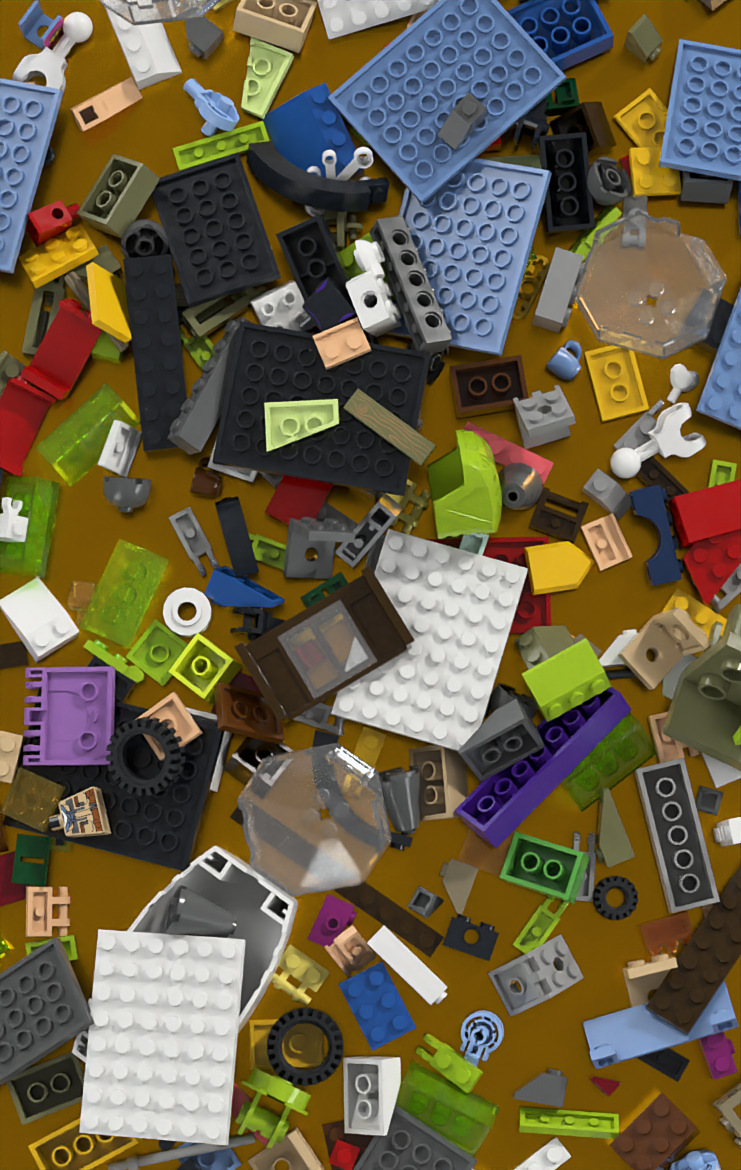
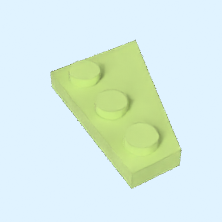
(264, 76)
(298, 419)

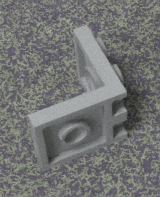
(543, 417)
(536, 976)

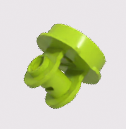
(259, 1119)

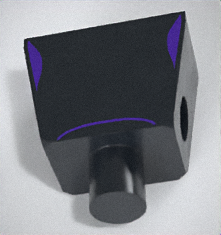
(327, 308)

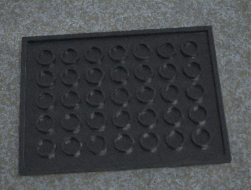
(286, 367)
(143, 827)

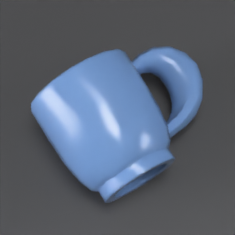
(564, 363)

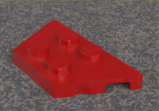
(713, 562)

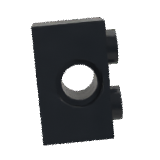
(481, 948)

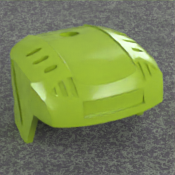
(466, 488)

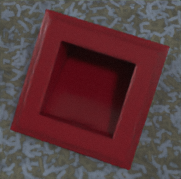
(606, 1085)

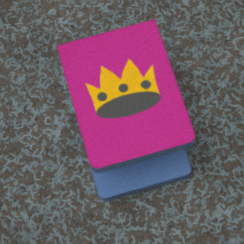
(33, 20)

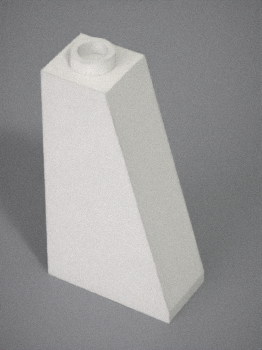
(408, 966)

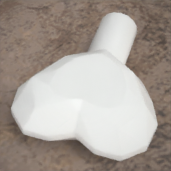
(681, 381)

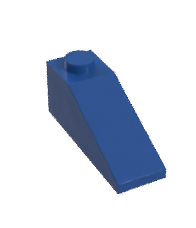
(240, 591)

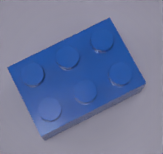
(377, 1005)

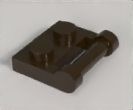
(556, 522)

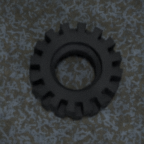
(630, 897)

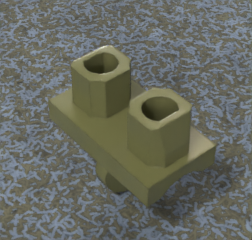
(340, 219)

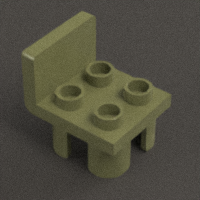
(708, 696)

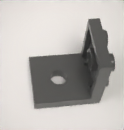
(317, 534)

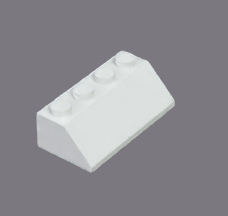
(145, 50)

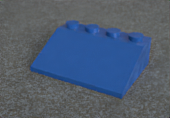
(565, 29)
(309, 127)

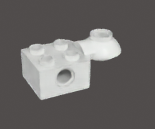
(370, 293)
(280, 307)

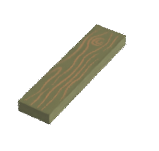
(389, 427)

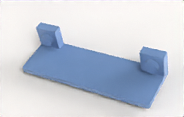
(640, 1032)

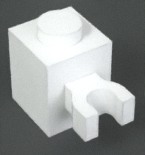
(12, 527)

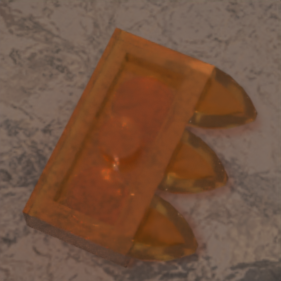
(667, 932)

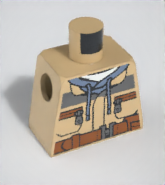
(82, 815)

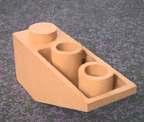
(105, 104)

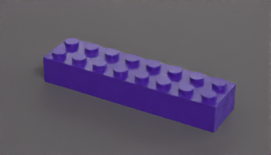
(515, 792)

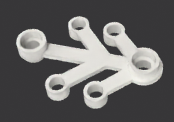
(350, 169)

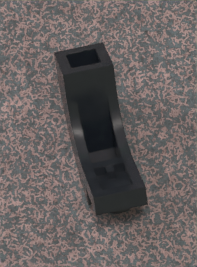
(236, 536)

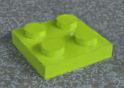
(157, 652)

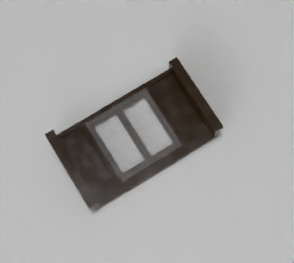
(326, 647)

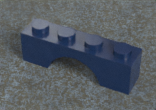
(663, 564)

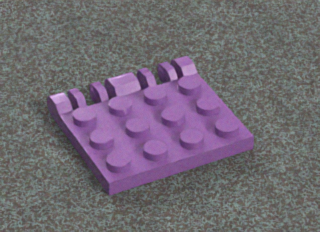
(73, 715)

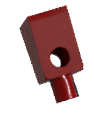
(50, 221)

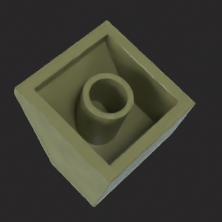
(543, 643)

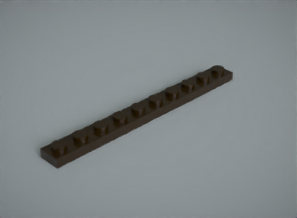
(384, 911)

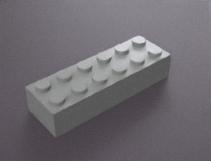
(676, 835)

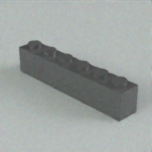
(208, 395)

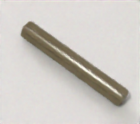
(82, 293)

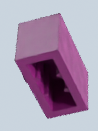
(331, 921)
(718, 1055)

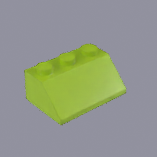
(566, 680)

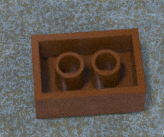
(487, 385)
(655, 1136)

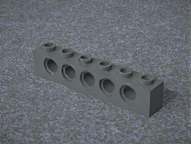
(411, 285)

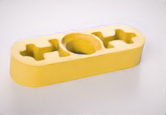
(541, 275)

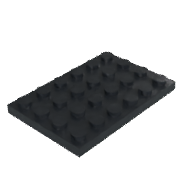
(214, 230)

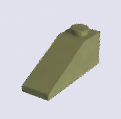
(611, 835)

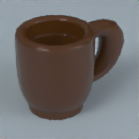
(204, 481)

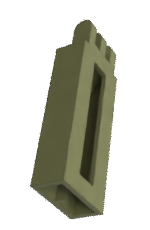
(209, 316)
(39, 320)

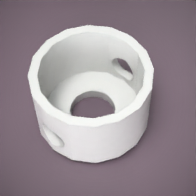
(198, 624)

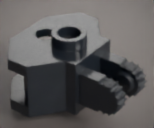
(532, 124)
(255, 622)

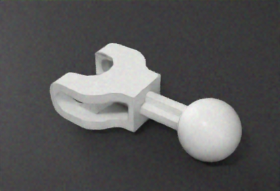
(51, 63)
(664, 440)

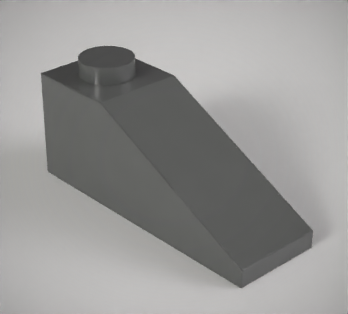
(370, 530)

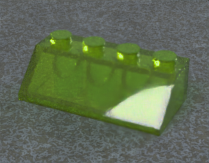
(81, 438)
(38, 505)
(124, 593)
(609, 762)
(446, 1108)

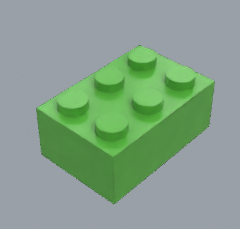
(544, 867)

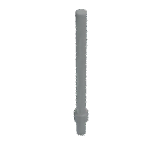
(134, 1162)

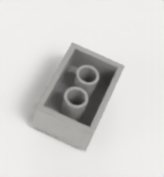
(558, 290)

